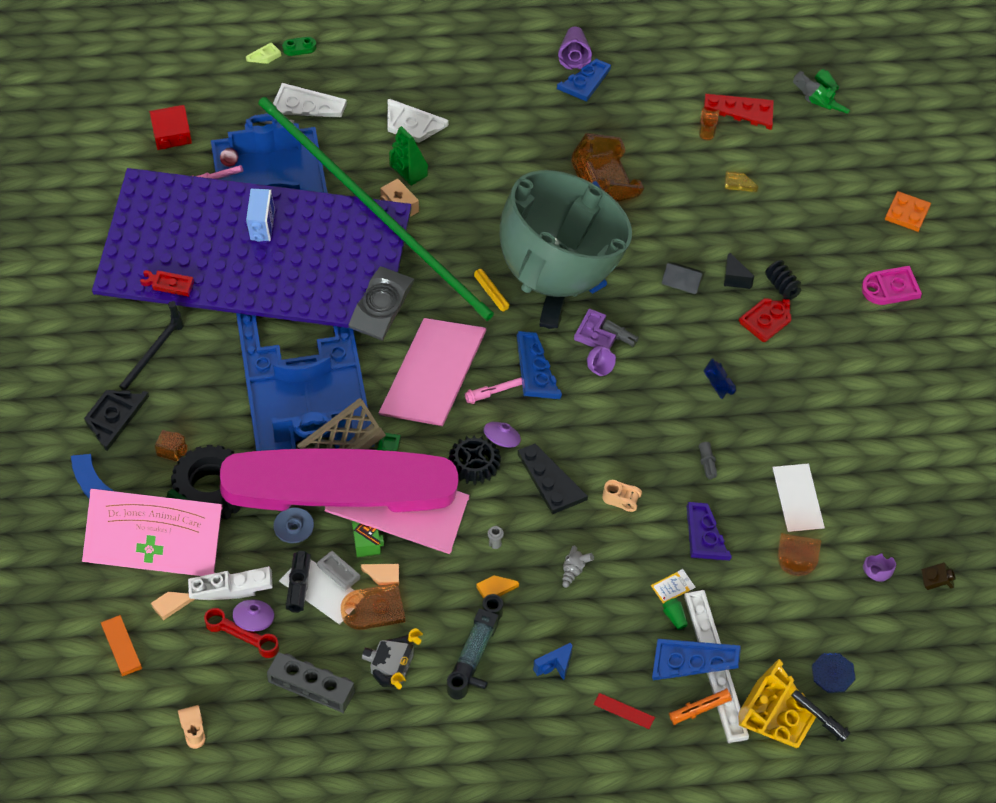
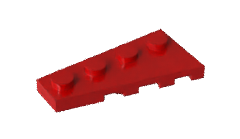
(750, 109)

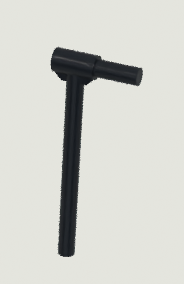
(175, 324)

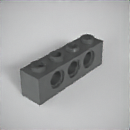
(336, 699)

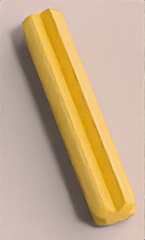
(491, 290)

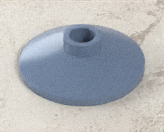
(293, 518)

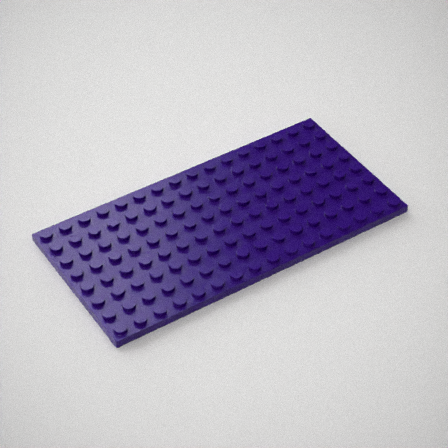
(197, 228)

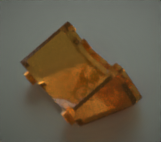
(599, 160)

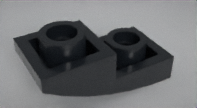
(551, 312)

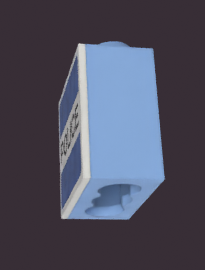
(260, 215)

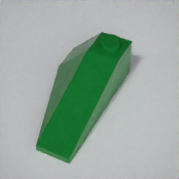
(407, 158)

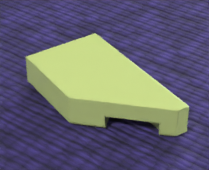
(265, 54)

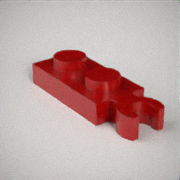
(168, 282)

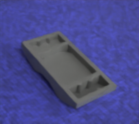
(380, 303)

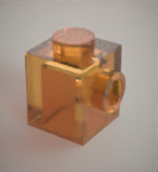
(171, 445)

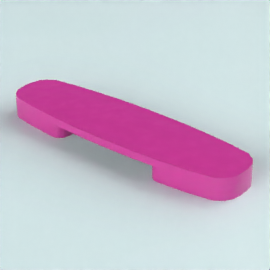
(338, 479)

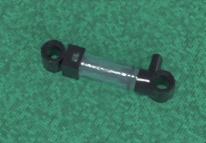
(484, 627)

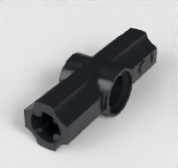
(299, 572)

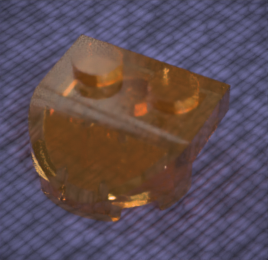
(798, 554)

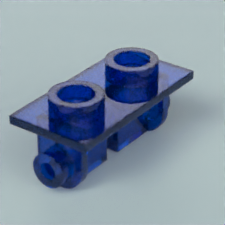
(717, 377)

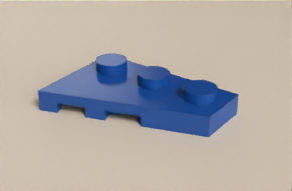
(586, 81)

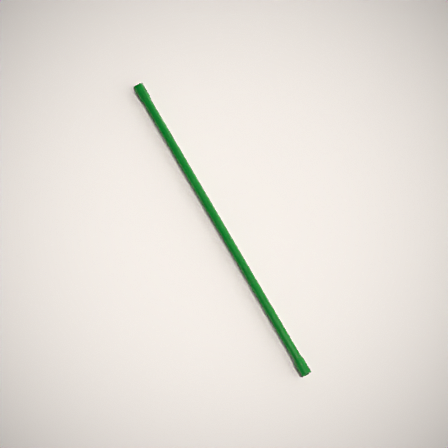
(479, 306)

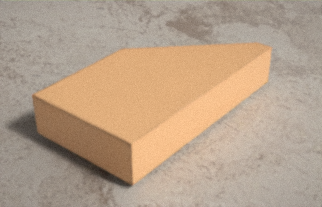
(382, 573)
(170, 603)

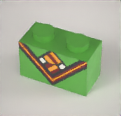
(366, 540)

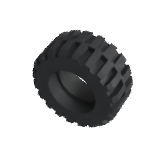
(196, 466)

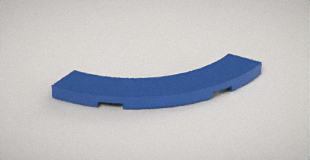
(86, 474)

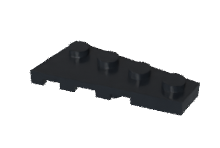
(552, 483)

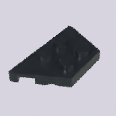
(113, 414)

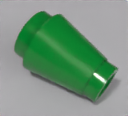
(826, 79)
(674, 611)

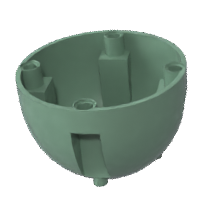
(561, 233)

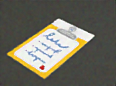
(673, 586)

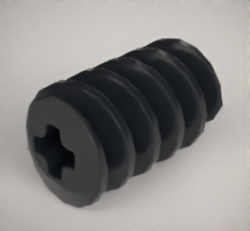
(783, 280)

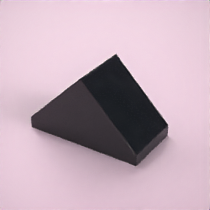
(737, 274)

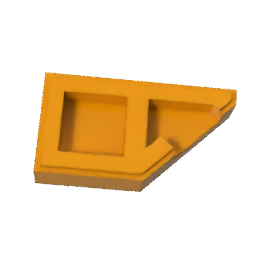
(496, 585)

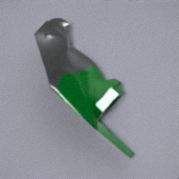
(817, 93)

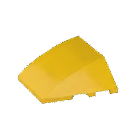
(774, 711)

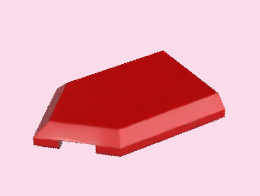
(767, 318)

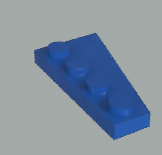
(534, 368)
(687, 658)

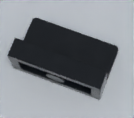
(682, 277)

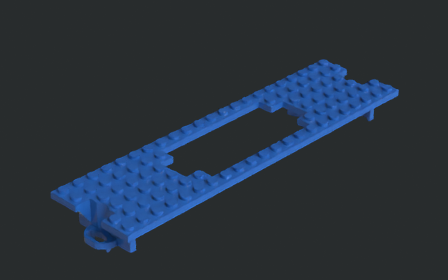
(302, 393)

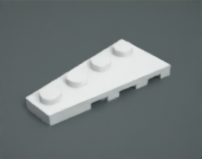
(305, 102)

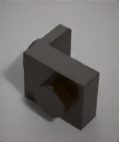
(938, 576)

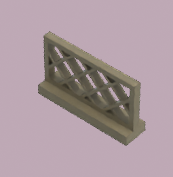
(363, 437)

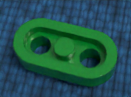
(299, 46)

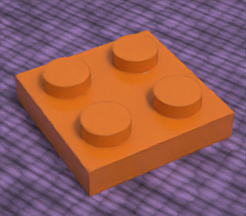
(908, 211)

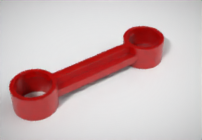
(247, 636)

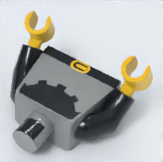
(392, 659)

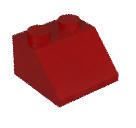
(170, 127)

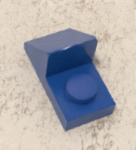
(556, 659)

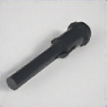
(828, 722)

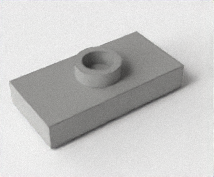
(338, 570)

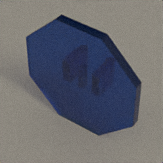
(833, 672)

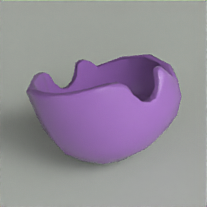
(601, 360)
(879, 567)

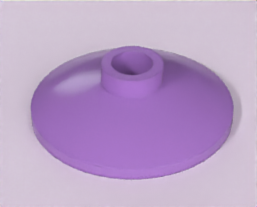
(502, 434)
(253, 615)

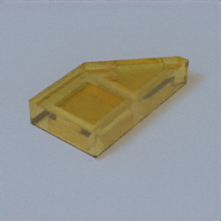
(739, 181)

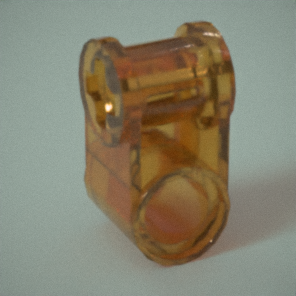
(708, 122)

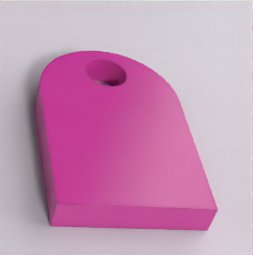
(891, 286)

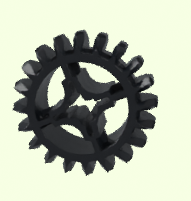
(472, 453)

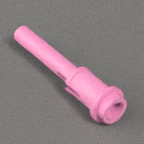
(224, 173)
(485, 392)

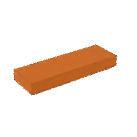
(121, 645)

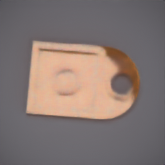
(374, 607)

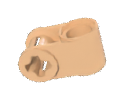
(622, 495)
(192, 724)

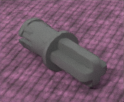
(620, 333)
(708, 460)

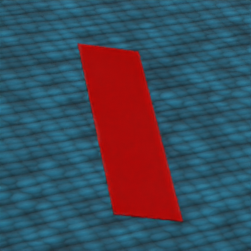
(624, 711)

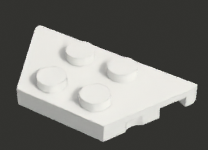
(414, 121)

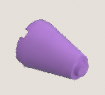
(574, 49)

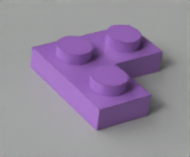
(591, 332)

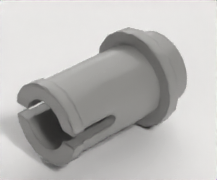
(495, 535)

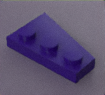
(703, 533)

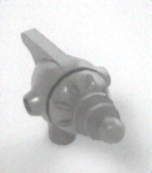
(574, 565)

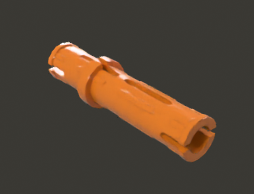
(700, 706)

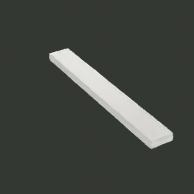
(720, 680)

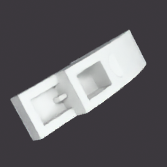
(230, 586)

